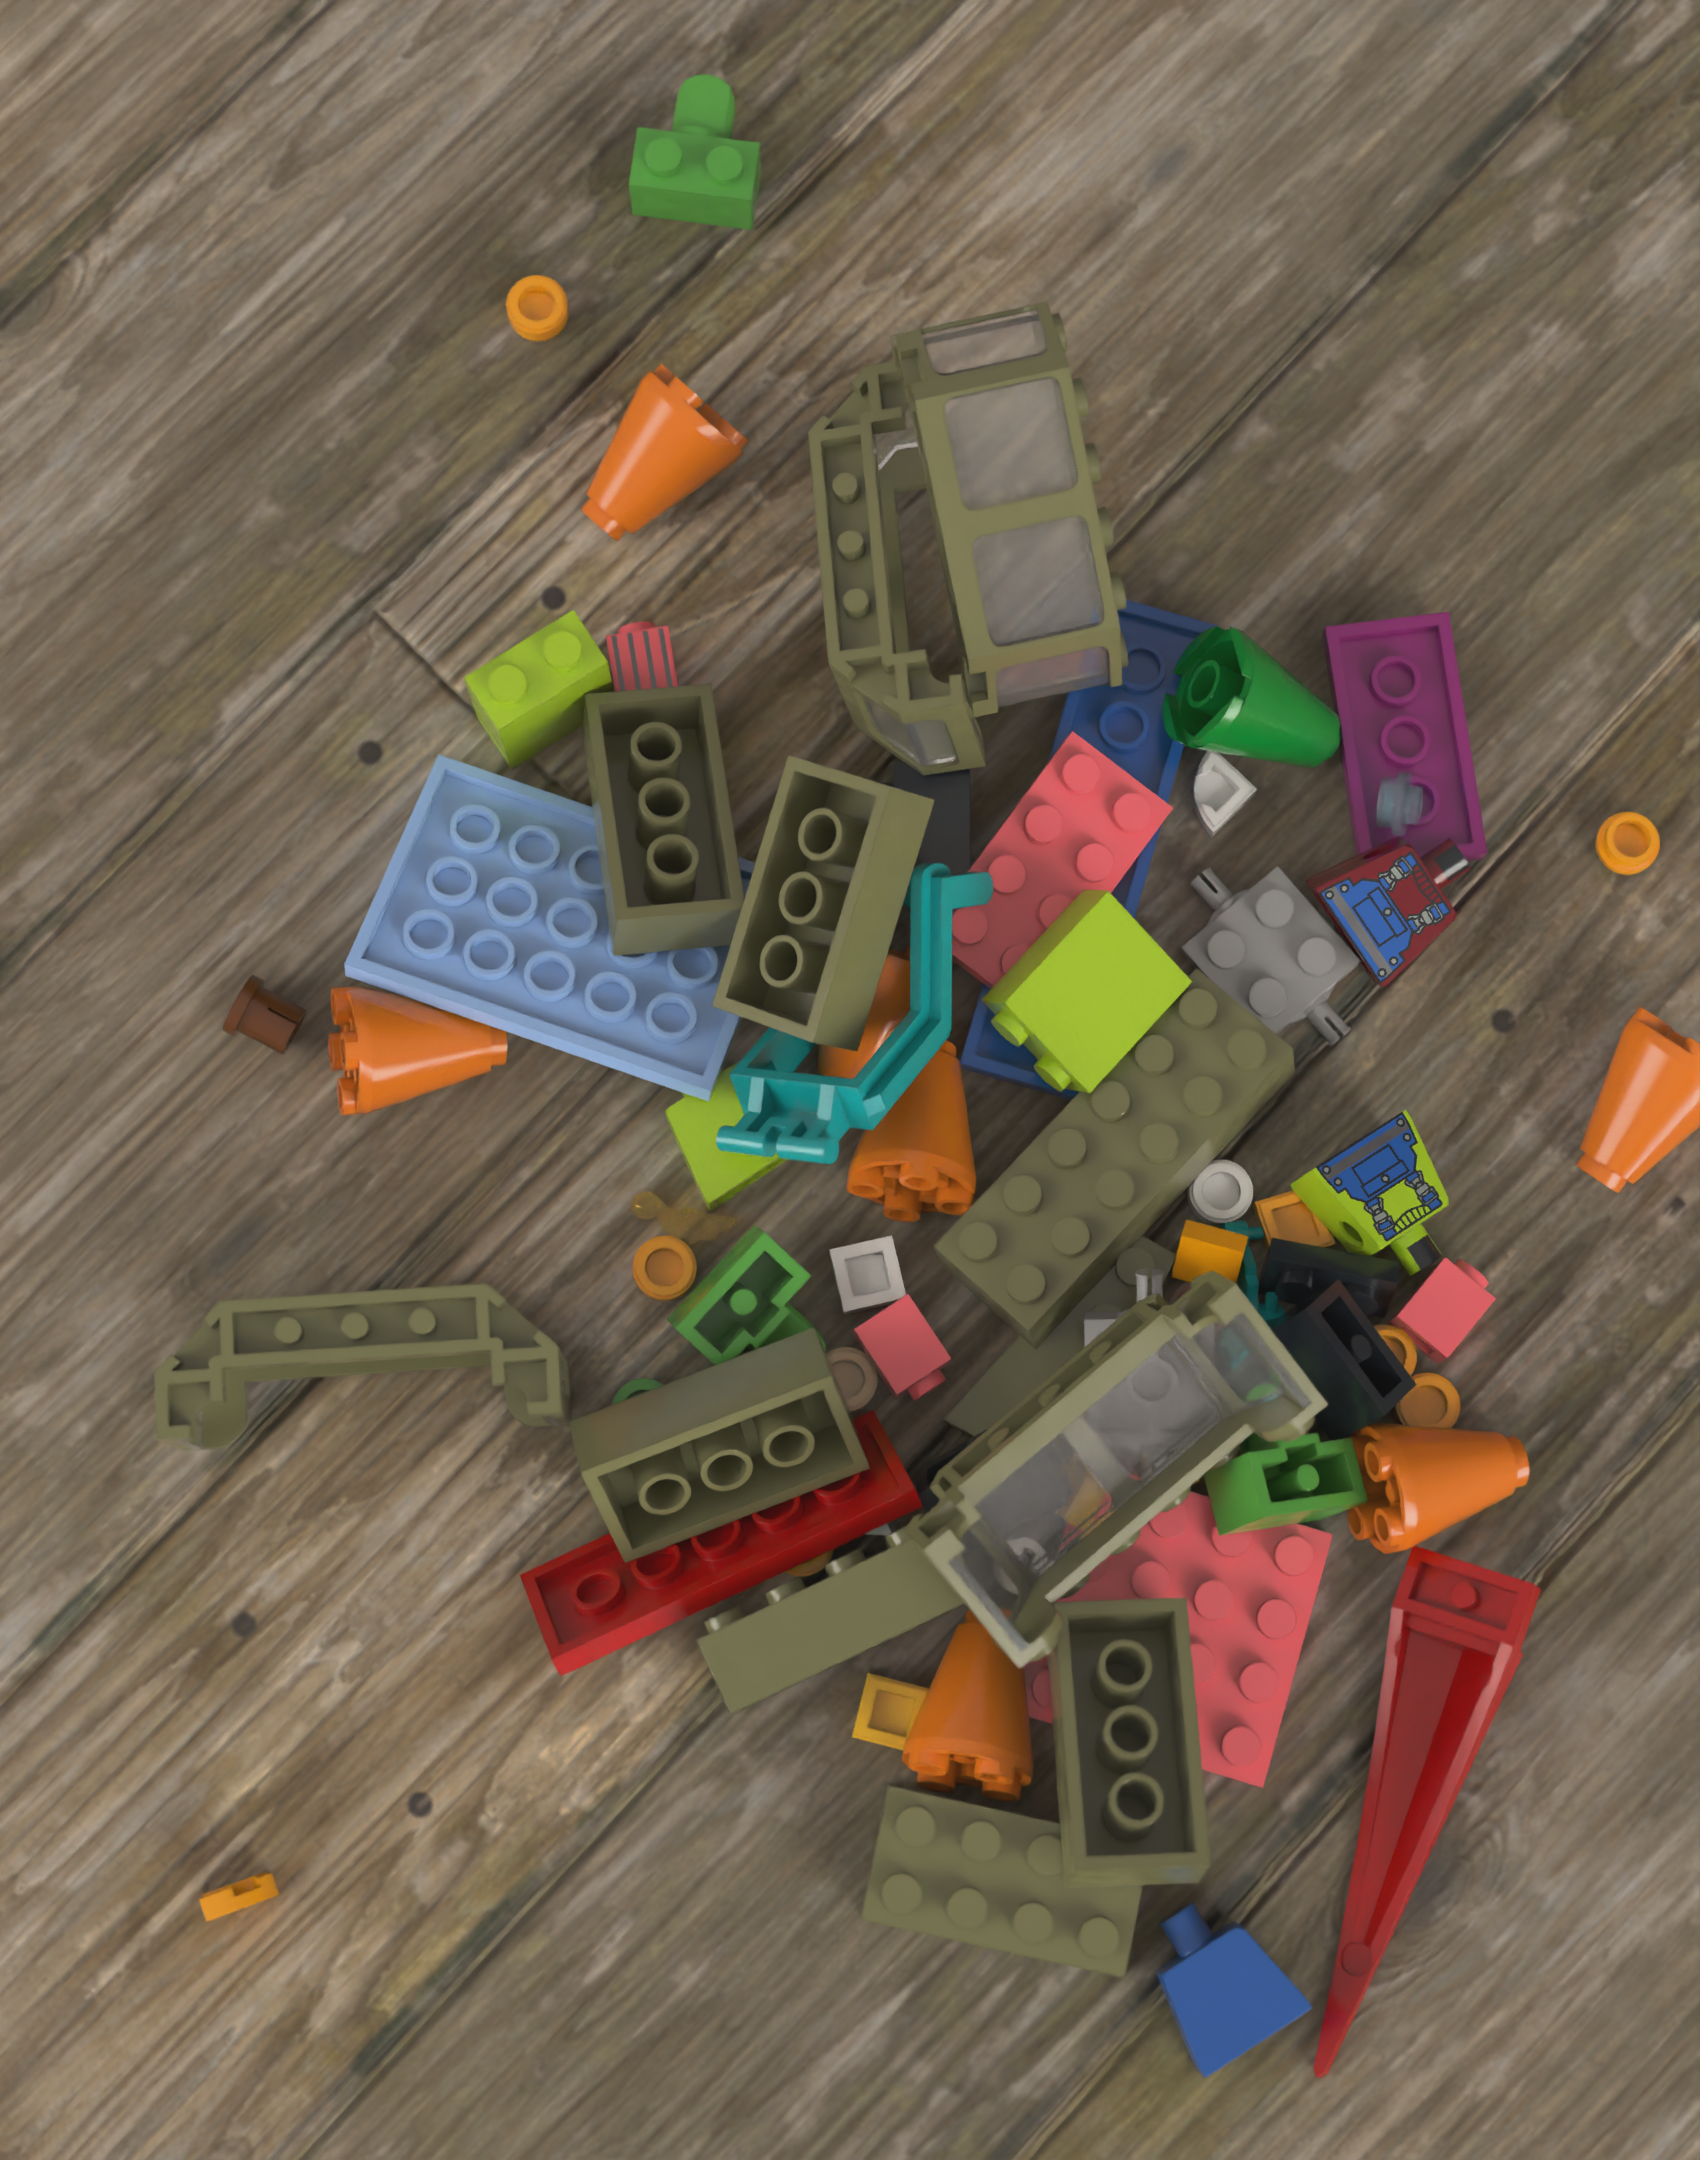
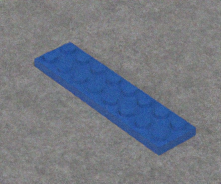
(1130, 731)

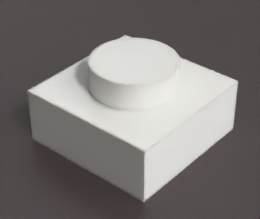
(867, 1274)

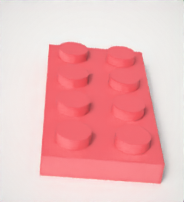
(1066, 834)

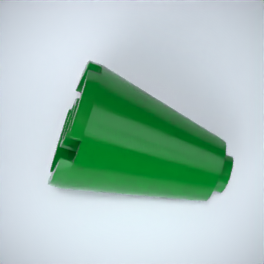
(1247, 704)

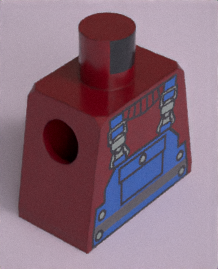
(1390, 902)

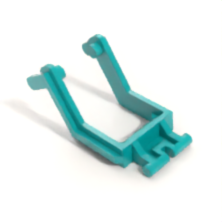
(810, 1113)

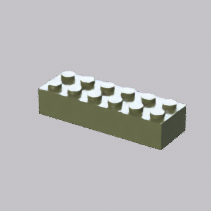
(1115, 1160)

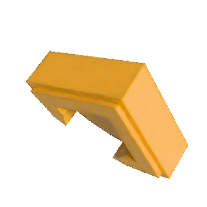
(238, 1895)

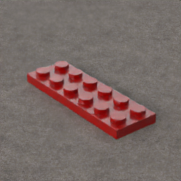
(599, 1603)

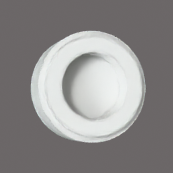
(1220, 1193)

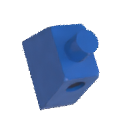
(1223, 1990)

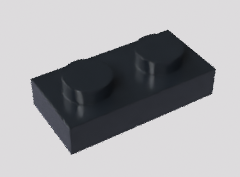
(1302, 1270)

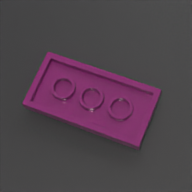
(1404, 713)

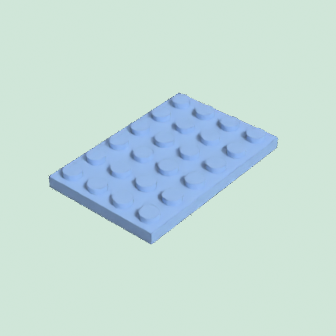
(507, 924)

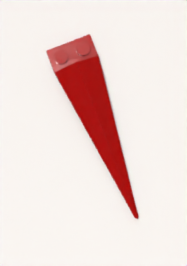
(1443, 1678)

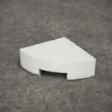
(1219, 792)

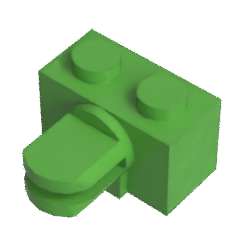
(697, 167)
(744, 1301)
(1284, 1483)

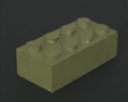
(662, 819)
(822, 904)
(718, 1445)
(825, 1623)
(1127, 1744)
(992, 1884)

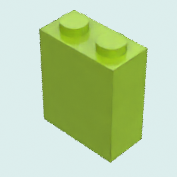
(538, 688)
(1085, 992)

